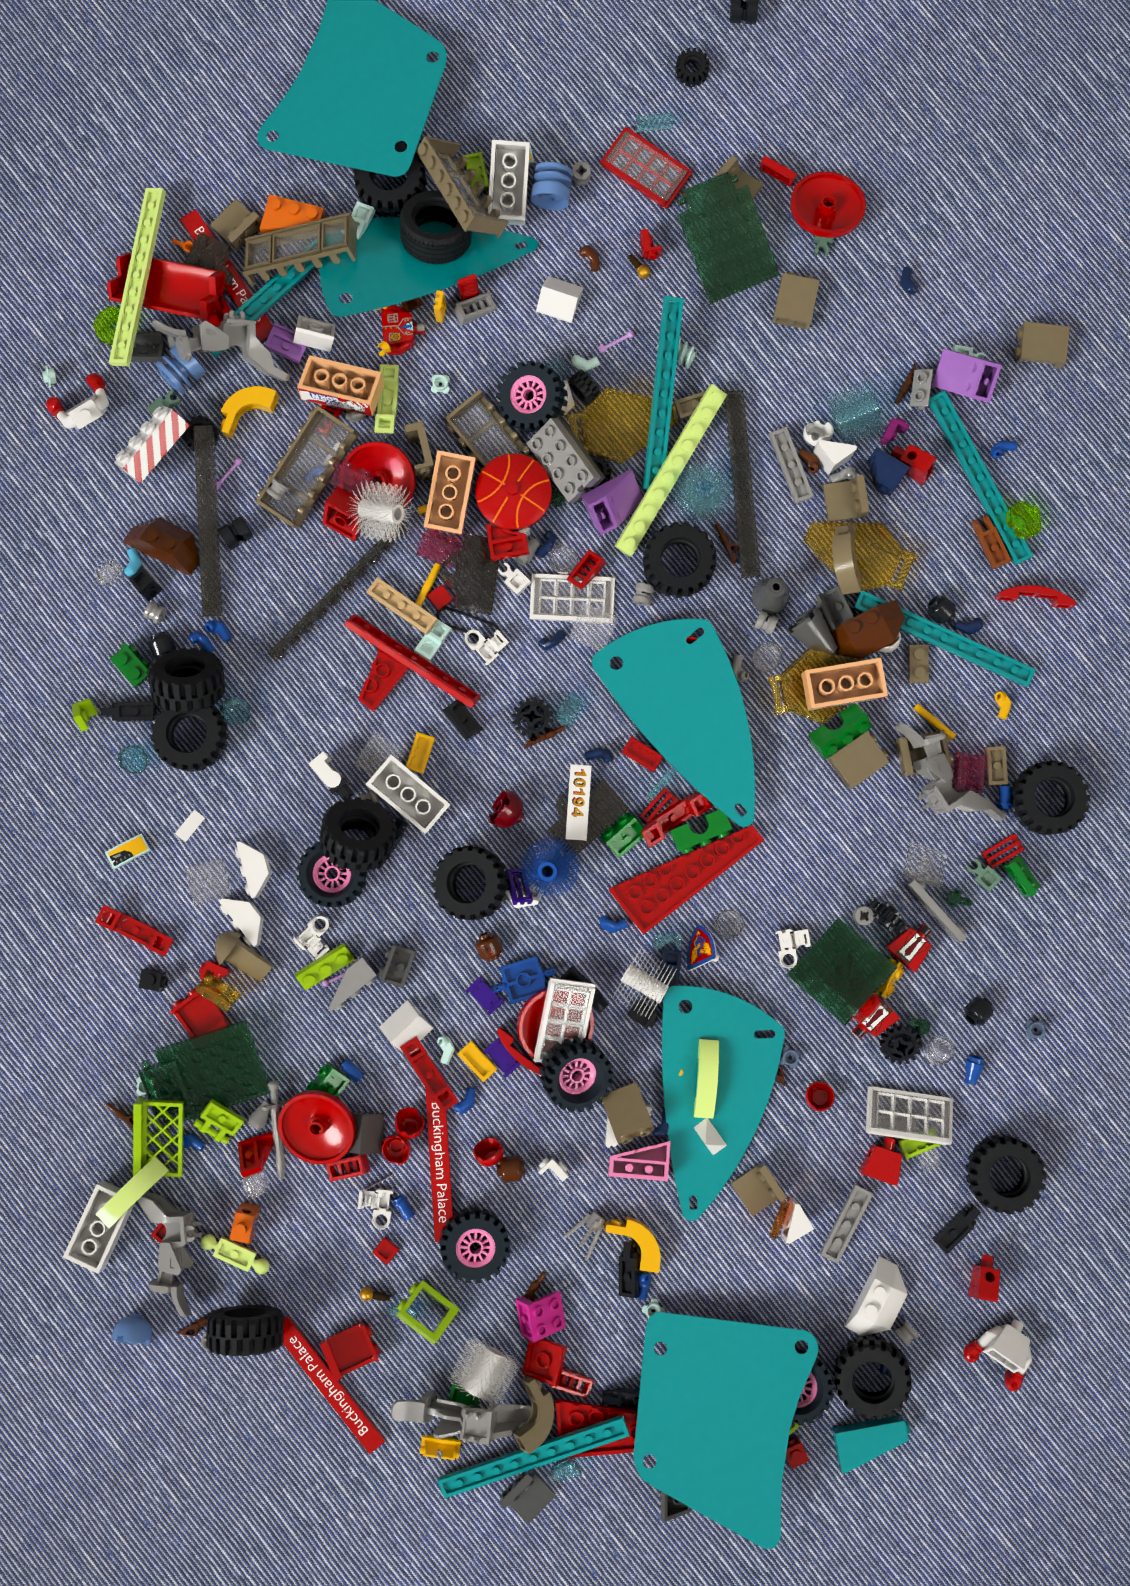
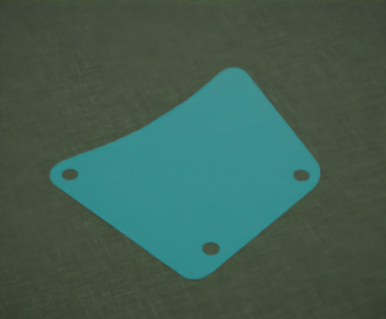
(359, 91)
(721, 1417)

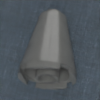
(770, 595)
(813, 631)

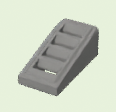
(469, 317)

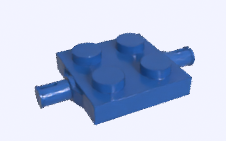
(522, 979)

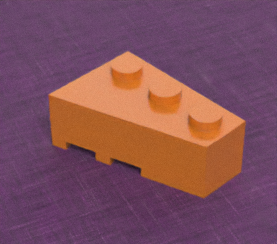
(286, 213)

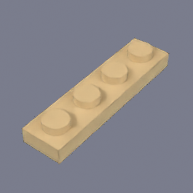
(402, 606)

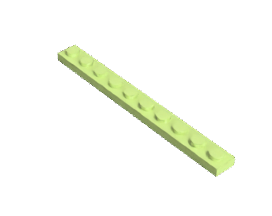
(137, 277)
(670, 470)

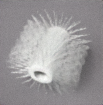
(380, 511)
(645, 983)
(484, 1372)

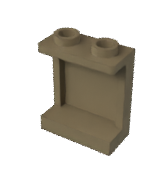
(796, 300)
(1042, 343)
(417, 432)
(908, 755)
(858, 760)
(627, 1113)

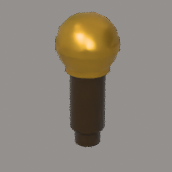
(643, 271)
(367, 1294)

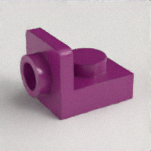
(892, 428)

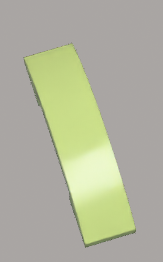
(387, 404)
(707, 1078)
(132, 1192)

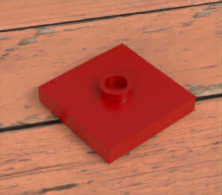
(545, 1361)

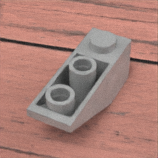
(356, 976)

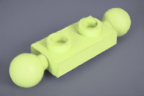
(235, 1254)

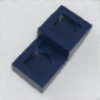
(671, 958)

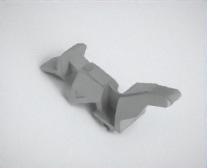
(231, 332)
(939, 790)
(172, 1252)
(472, 1424)

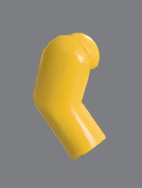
(1004, 704)

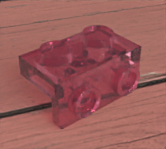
(348, 477)
(437, 546)
(969, 772)

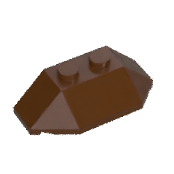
(165, 543)
(869, 631)

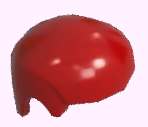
(819, 1096)
(409, 1123)
(396, 1149)
(488, 1151)

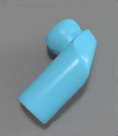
(134, 563)

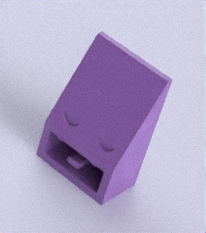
(966, 375)
(612, 502)

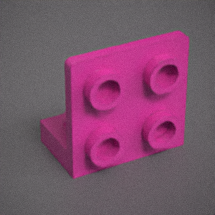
(541, 1316)

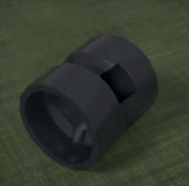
(744, 11)
(235, 533)

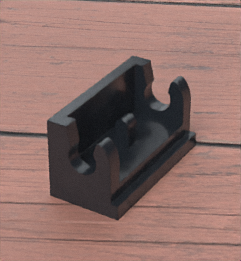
(462, 720)

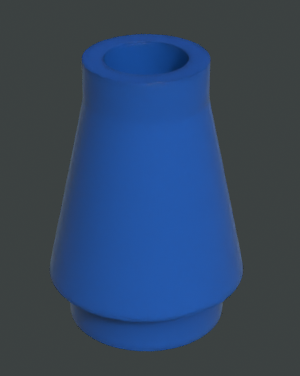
(974, 1067)

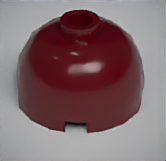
(507, 810)

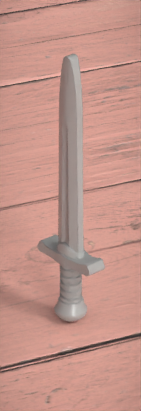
(275, 1108)

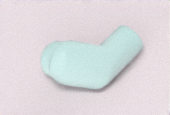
(583, 364)
(447, 1047)

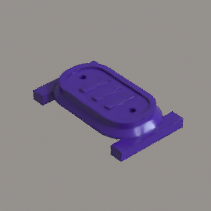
(484, 996)
(502, 1057)

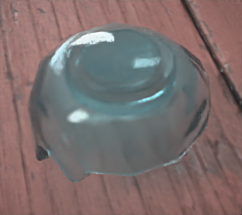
(235, 710)
(134, 759)
(565, 1470)

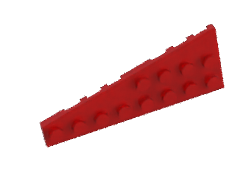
(665, 888)
(578, 1415)

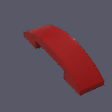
(1058, 598)
(673, 816)
(134, 929)
(506, 1040)
(429, 1074)

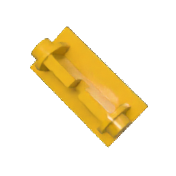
(888, 988)
(449, 1446)

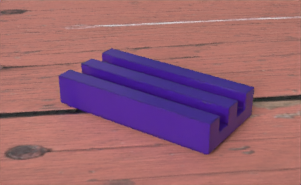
(518, 899)

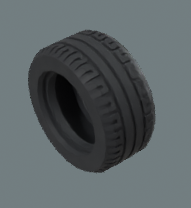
(427, 246)

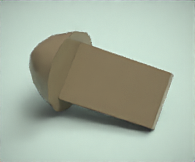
(236, 953)

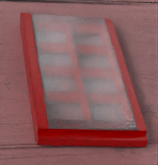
(646, 167)

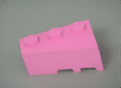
(643, 1163)

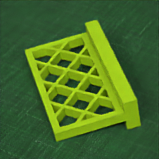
(141, 1134)

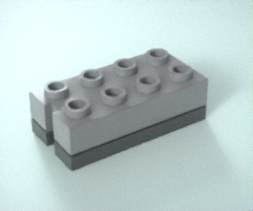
(565, 459)

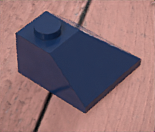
(886, 471)

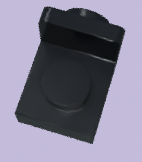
(145, 584)
(153, 980)
(642, 1019)

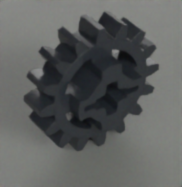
(541, 719)
(887, 916)
(908, 1038)

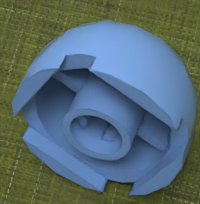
(132, 1330)

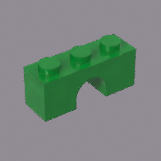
(829, 741)
(685, 838)

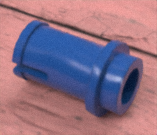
(1005, 798)
(351, 1069)
(403, 1207)

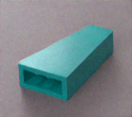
(867, 1440)

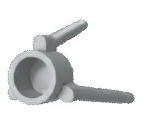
(595, 1222)

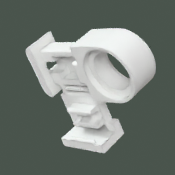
(487, 649)
(309, 938)
(788, 941)
(377, 1201)

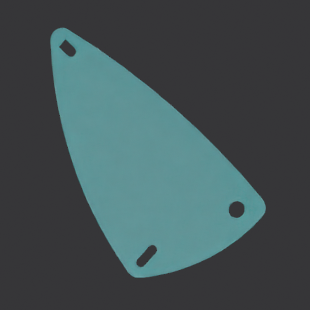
(390, 275)
(687, 707)
(743, 1087)

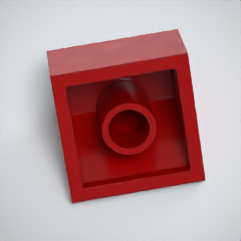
(336, 515)

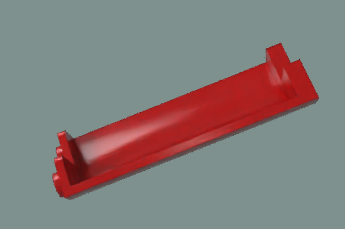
(174, 287)

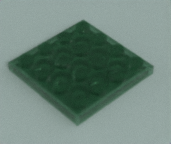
(842, 971)

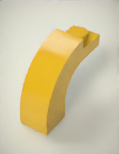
(246, 400)
(648, 1244)

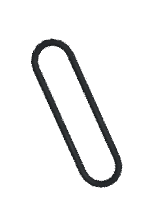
(468, 615)

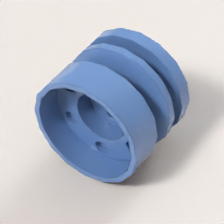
(551, 186)
(178, 371)

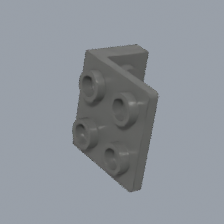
(527, 1495)

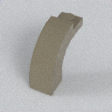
(845, 560)
(540, 1422)

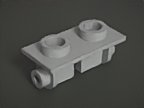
(921, 388)

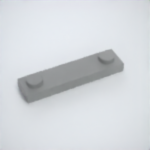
(790, 465)
(954, 930)
(846, 1223)

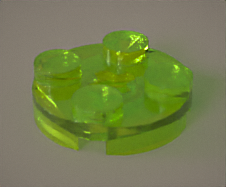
(103, 322)
(1030, 514)

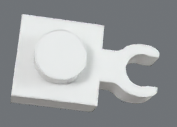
(515, 580)

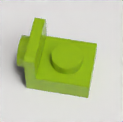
(82, 712)

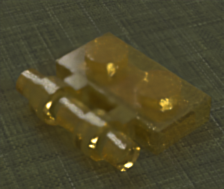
(218, 992)

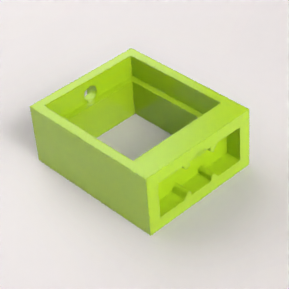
(432, 1336)

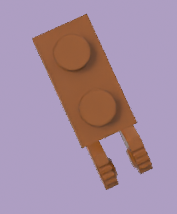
(991, 543)

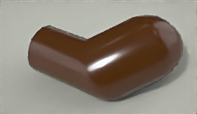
(592, 255)
(811, 460)

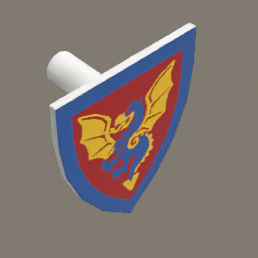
(701, 948)

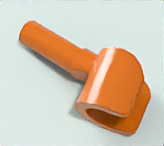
(185, 245)

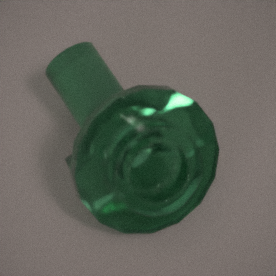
(557, 498)
(955, 897)
(922, 1025)

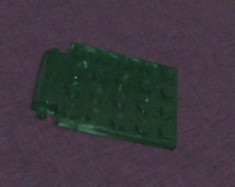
(725, 237)
(206, 1067)

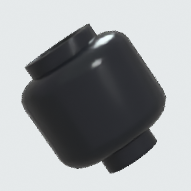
(941, 609)
(161, 643)
(978, 1011)

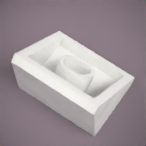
(559, 299)
(314, 333)
(833, 454)
(405, 1025)
(795, 1223)

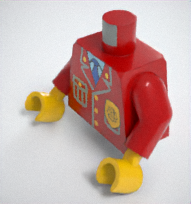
(398, 330)

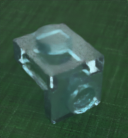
(569, 709)
(661, 940)

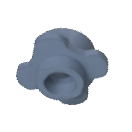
(1040, 1033)
(788, 1052)

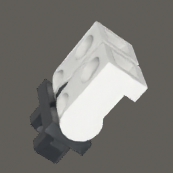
(333, 779)

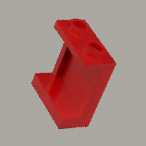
(198, 1014)
(349, 1349)

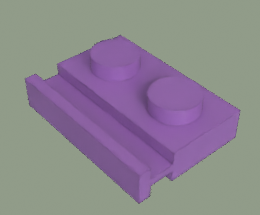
(281, 343)

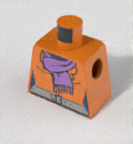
(244, 1223)

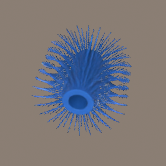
(550, 867)

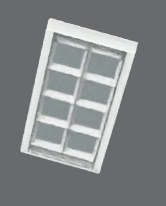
(559, 600)
(564, 1014)
(909, 1115)

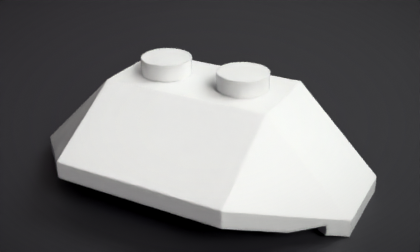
(878, 1300)

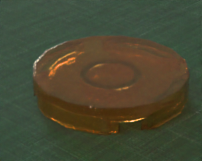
(780, 1217)

